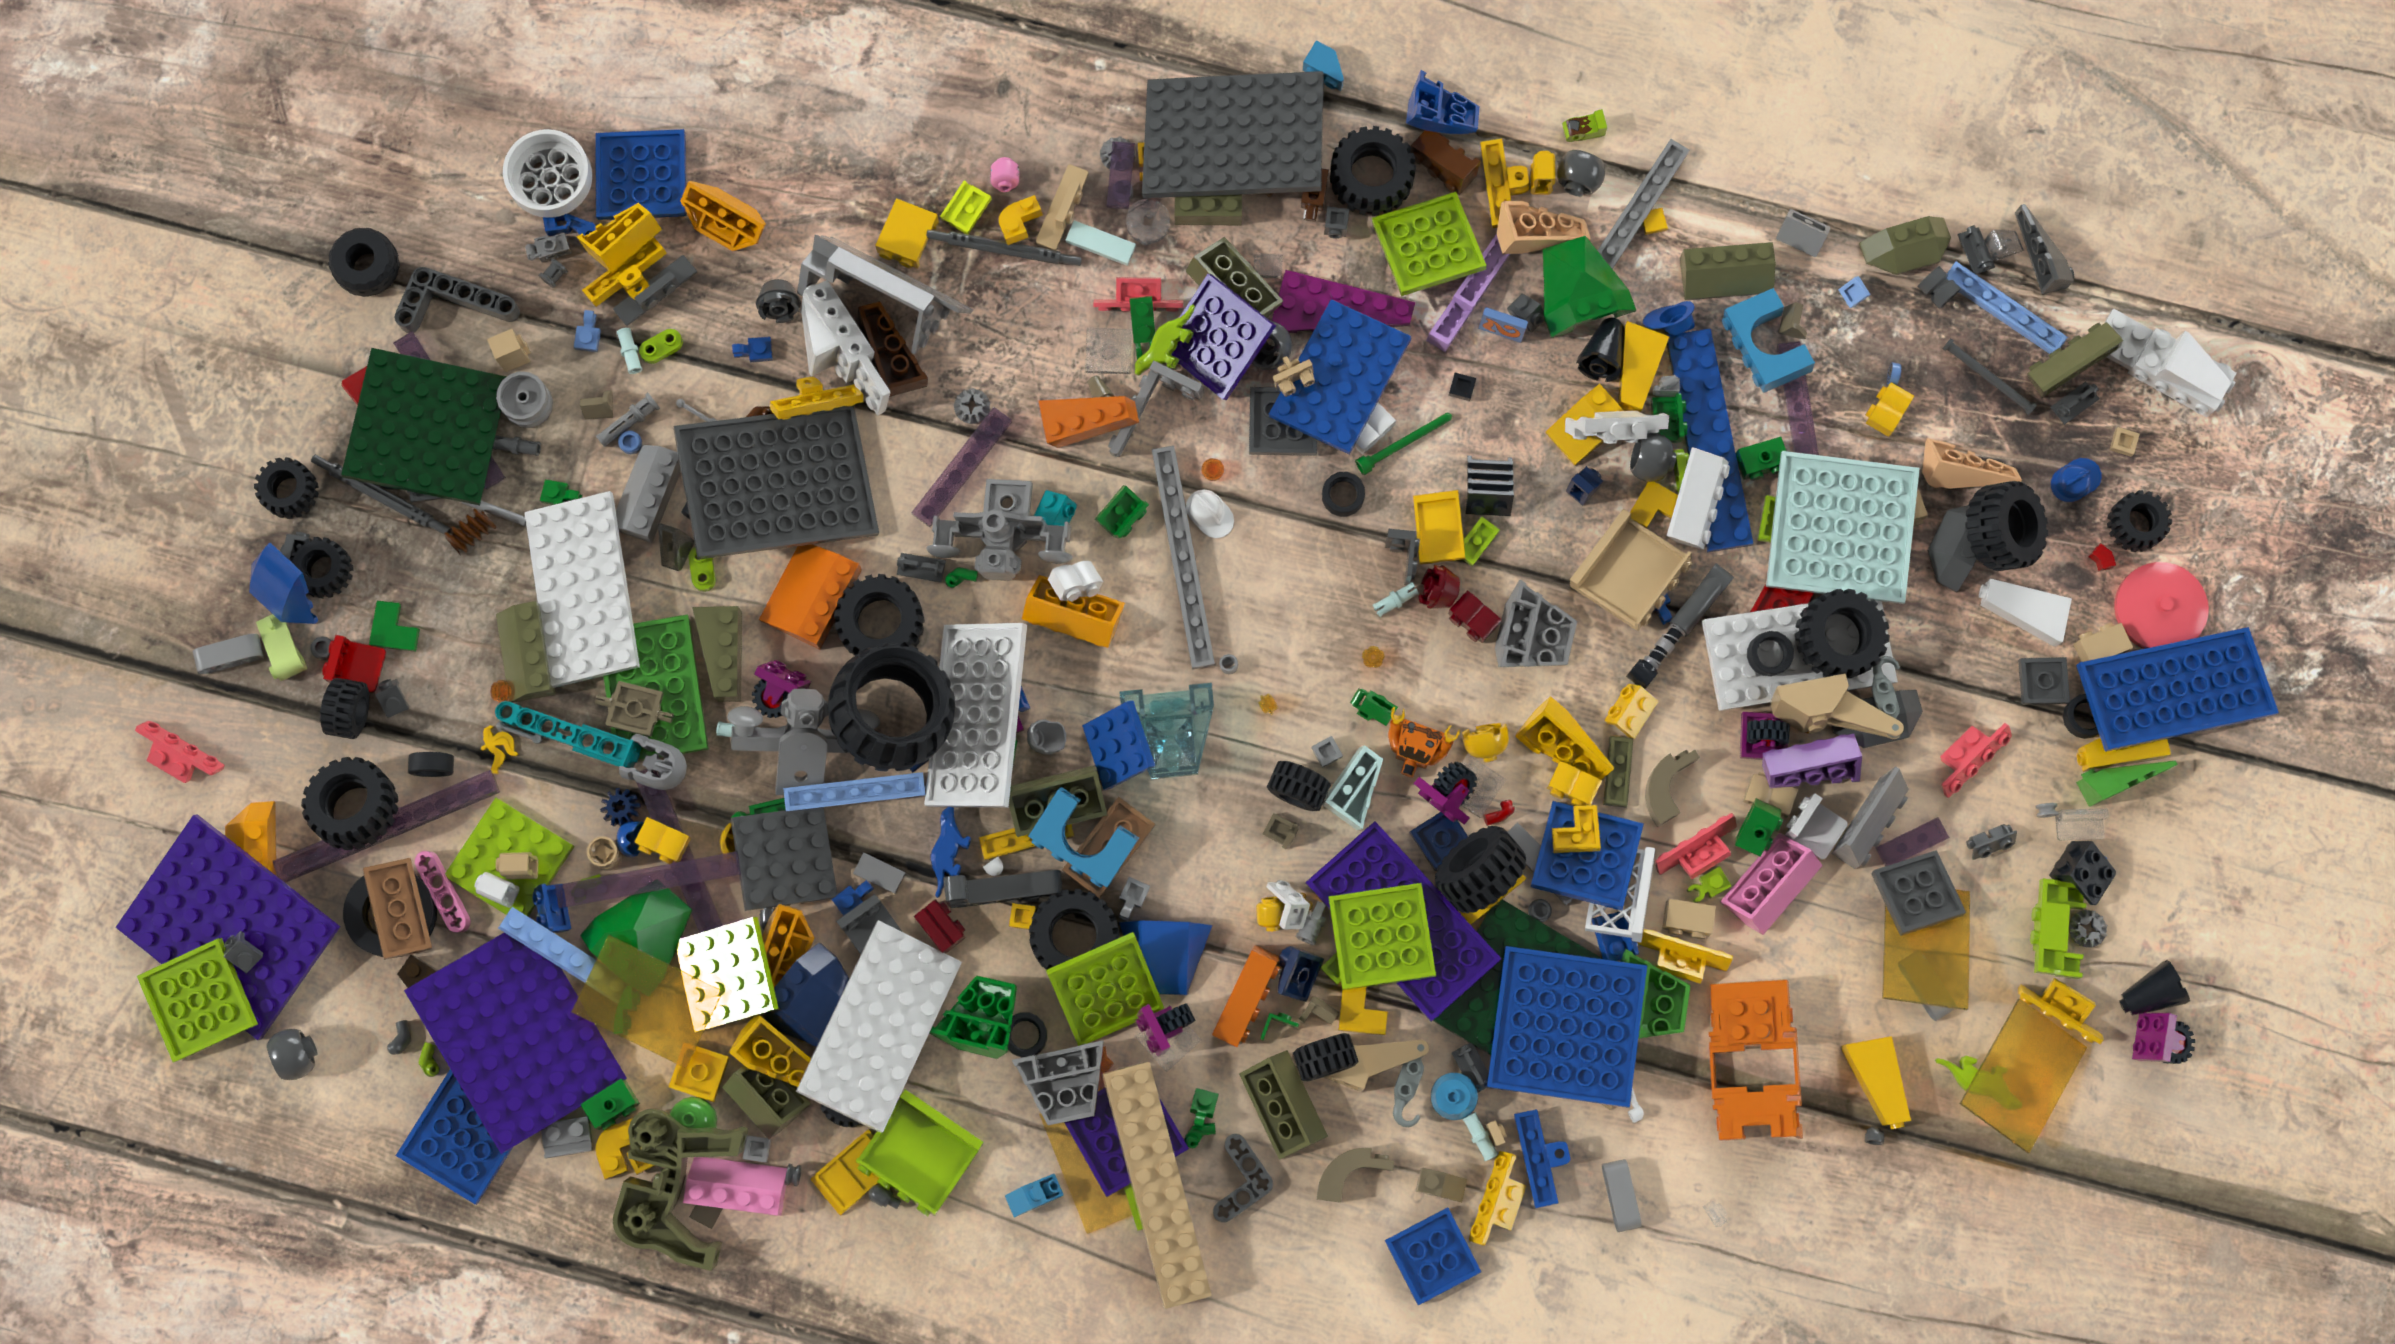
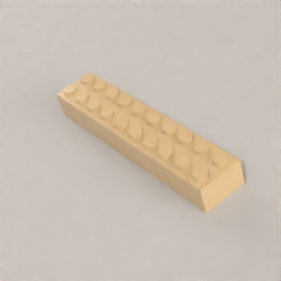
(1156, 1185)

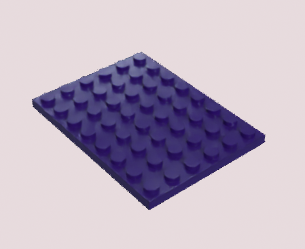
(216, 890)
(513, 1038)

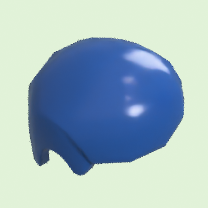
(626, 837)

